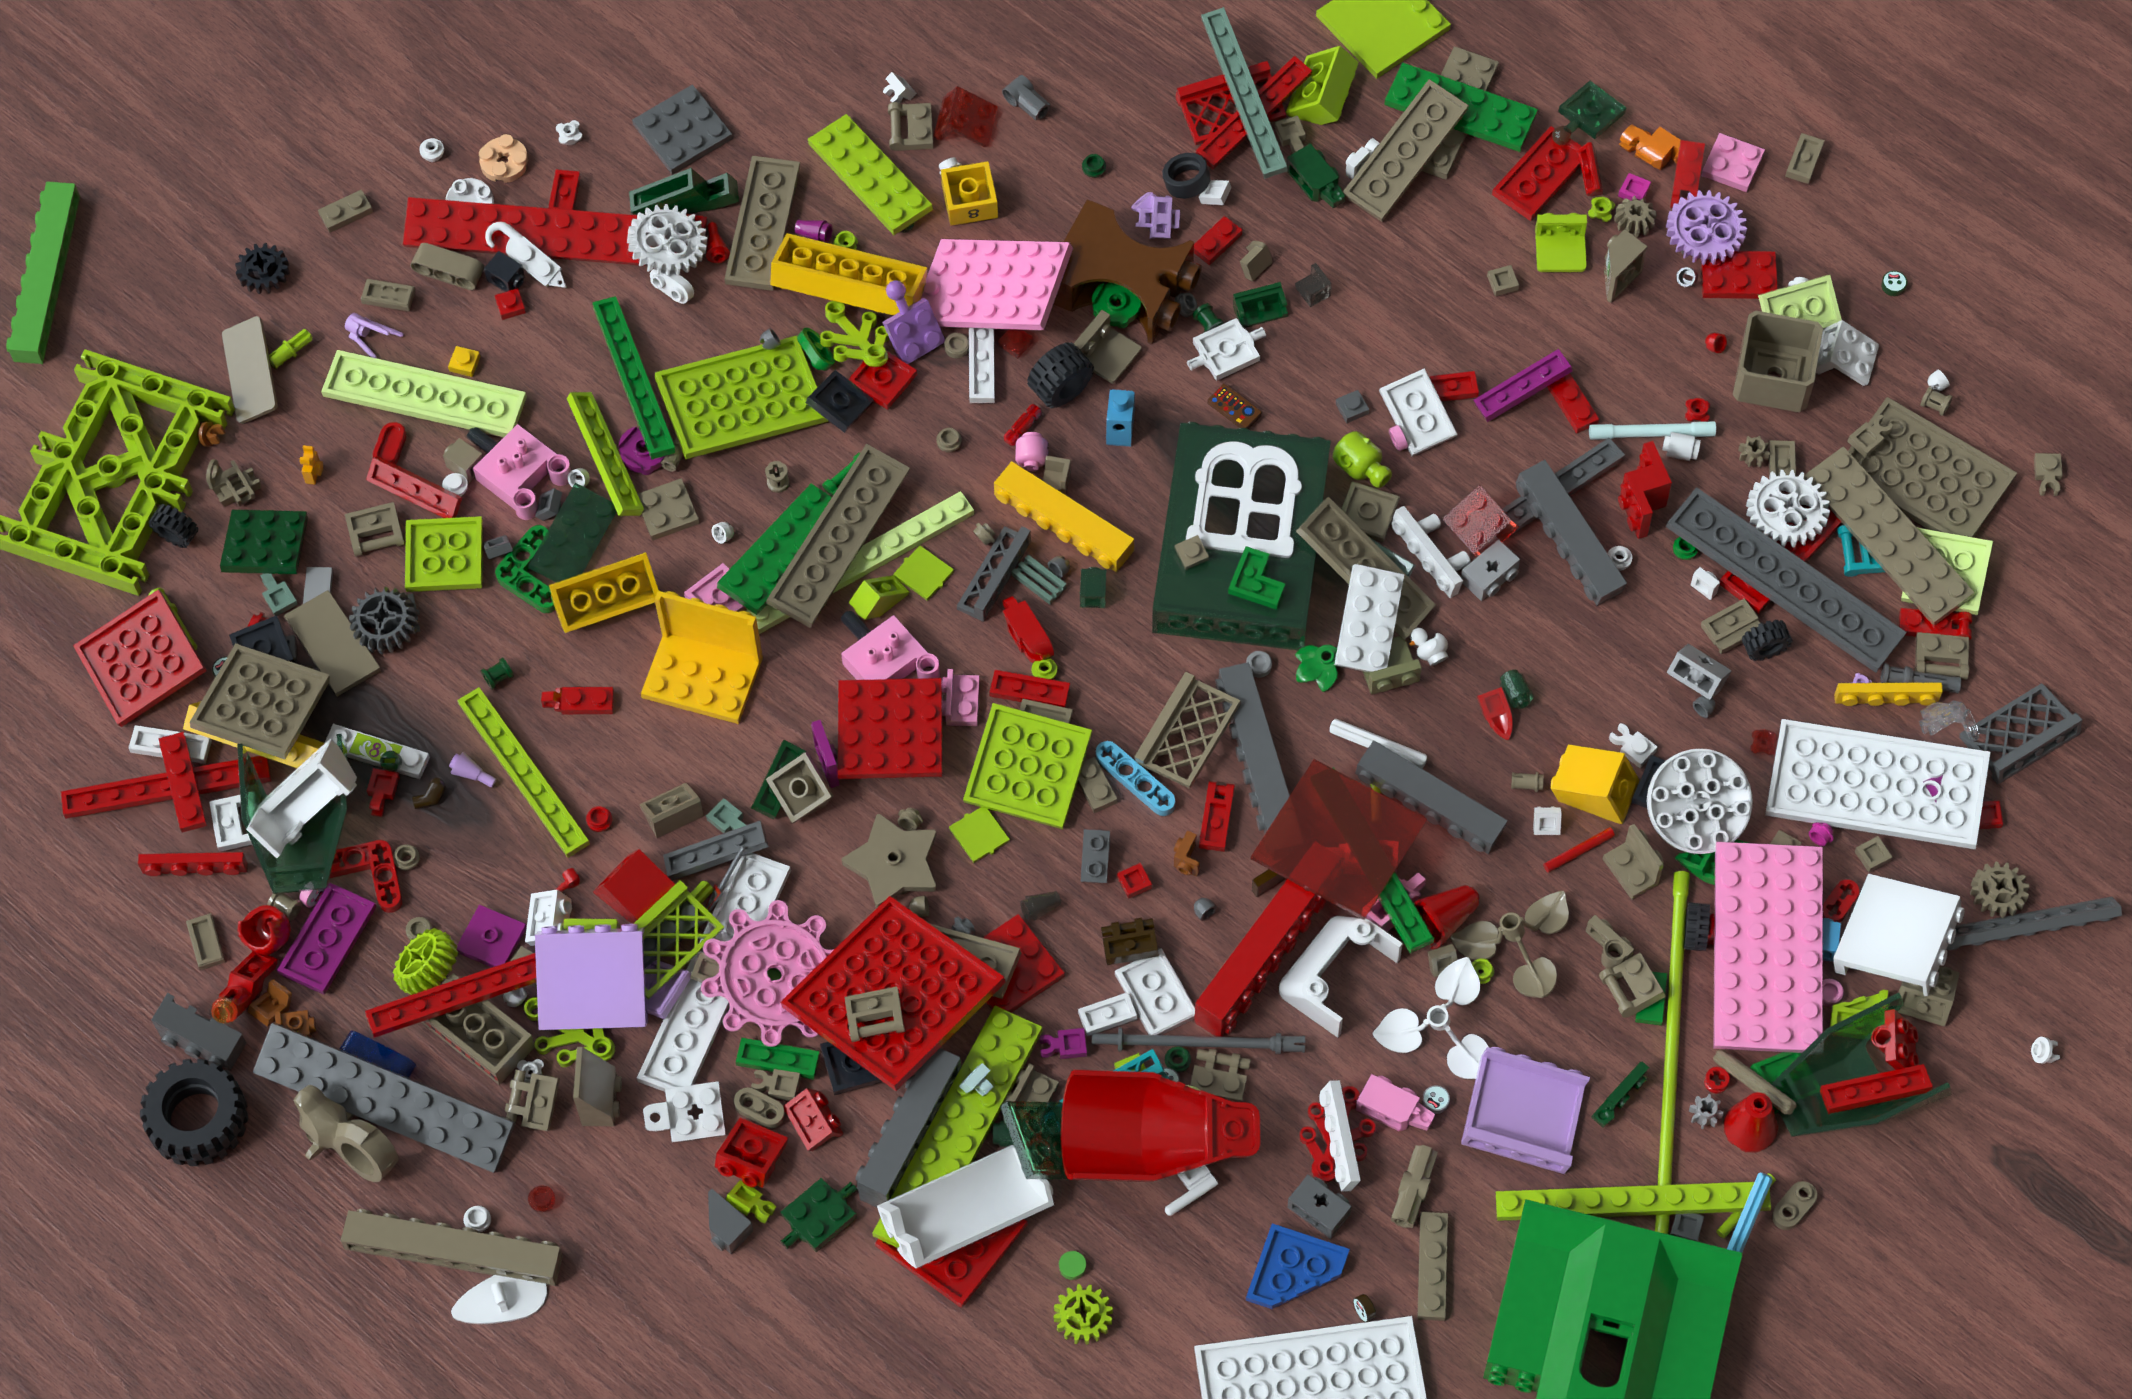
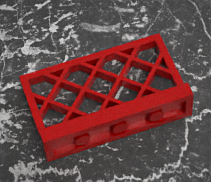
(1218, 87)

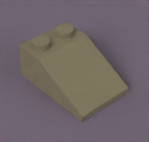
(596, 1090)

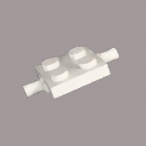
(1226, 349)

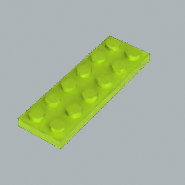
(870, 174)

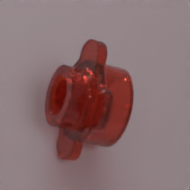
(1763, 735)

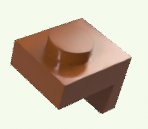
(1184, 848)
(274, 1000)

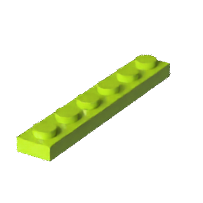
(605, 454)

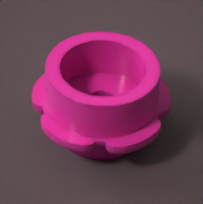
(1821, 833)

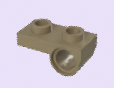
(1603, 933)

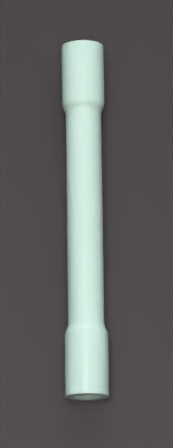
(1611, 431)

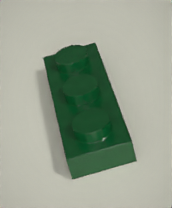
(766, 800)

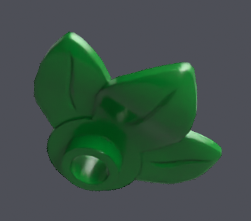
(1315, 668)

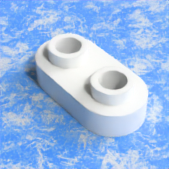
(672, 285)

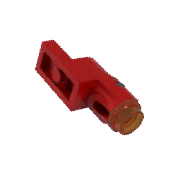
(243, 987)

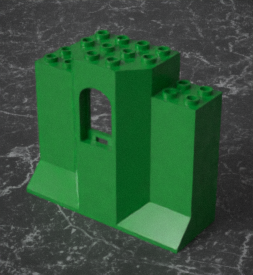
(1588, 1269)

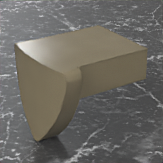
(1256, 260)

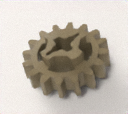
(1999, 900)

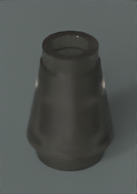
(1039, 904)

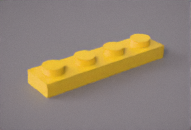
(1879, 693)

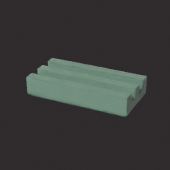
(1023, 566)

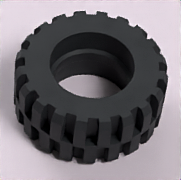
(179, 1084)

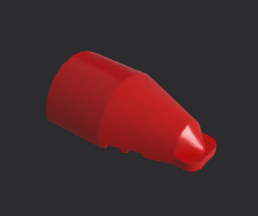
(1148, 1127)

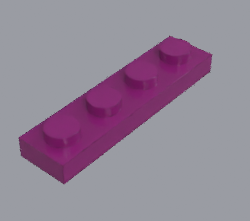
(1523, 385)

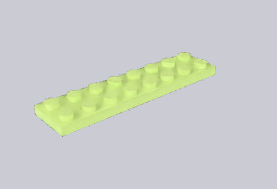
(423, 393)

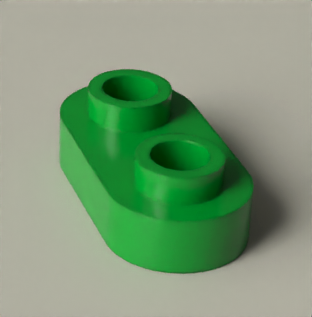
(820, 356)

